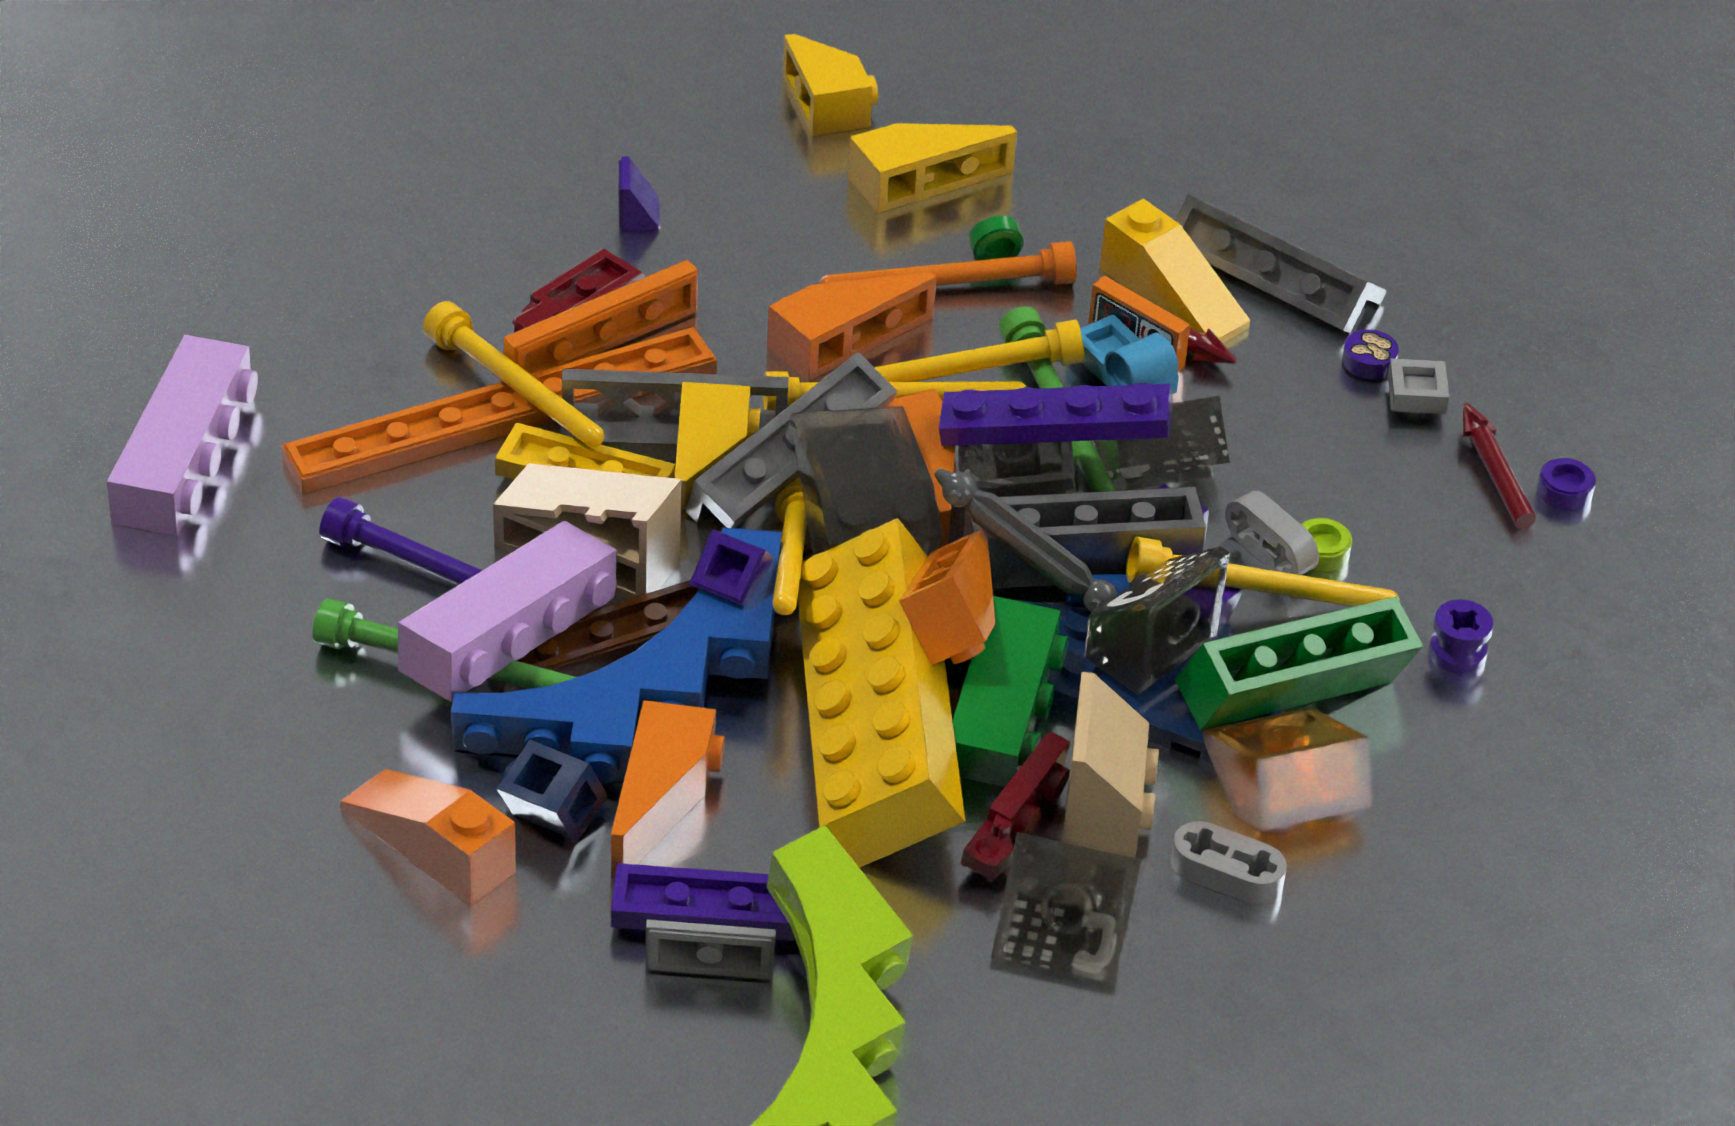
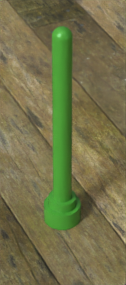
(1025, 324)
(341, 626)

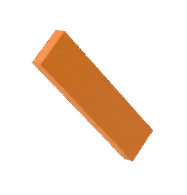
(606, 320)

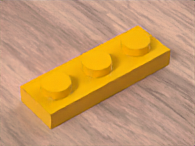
(543, 447)

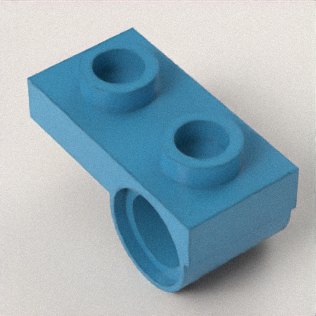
(1124, 359)

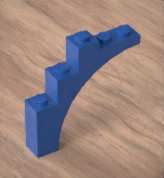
(600, 711)

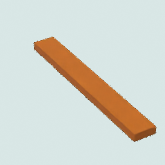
(472, 415)

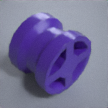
(1460, 636)

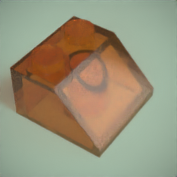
(1291, 769)

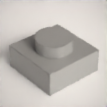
(1418, 386)

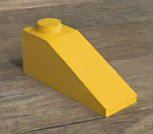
(927, 160)
(1163, 265)

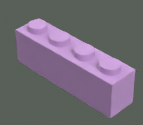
(181, 435)
(506, 610)

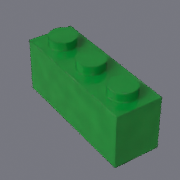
(1008, 691)

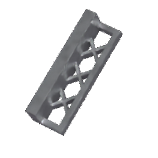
(1276, 265)
(653, 429)
(768, 458)

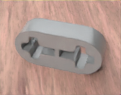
(1271, 534)
(1228, 862)

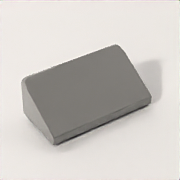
(710, 949)

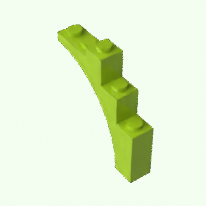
(850, 954)

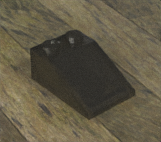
(863, 473)

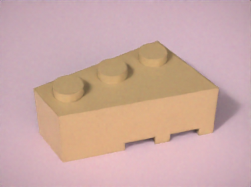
(621, 509)

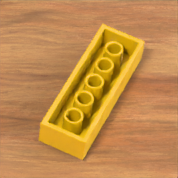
(875, 699)

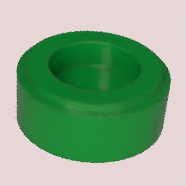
(996, 238)

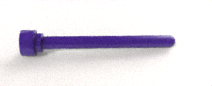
(348, 524)

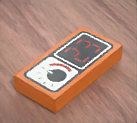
(1138, 315)

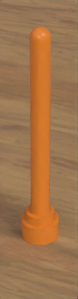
(1053, 264)

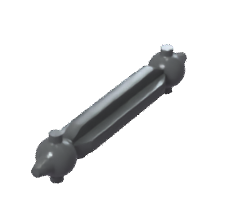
(1024, 539)

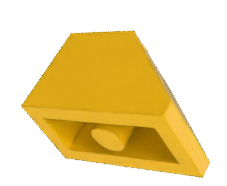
(828, 86)
(711, 425)

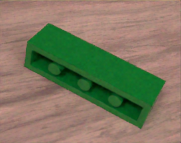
(1298, 663)

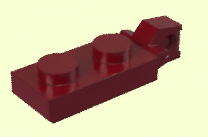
(580, 284)
(1018, 807)

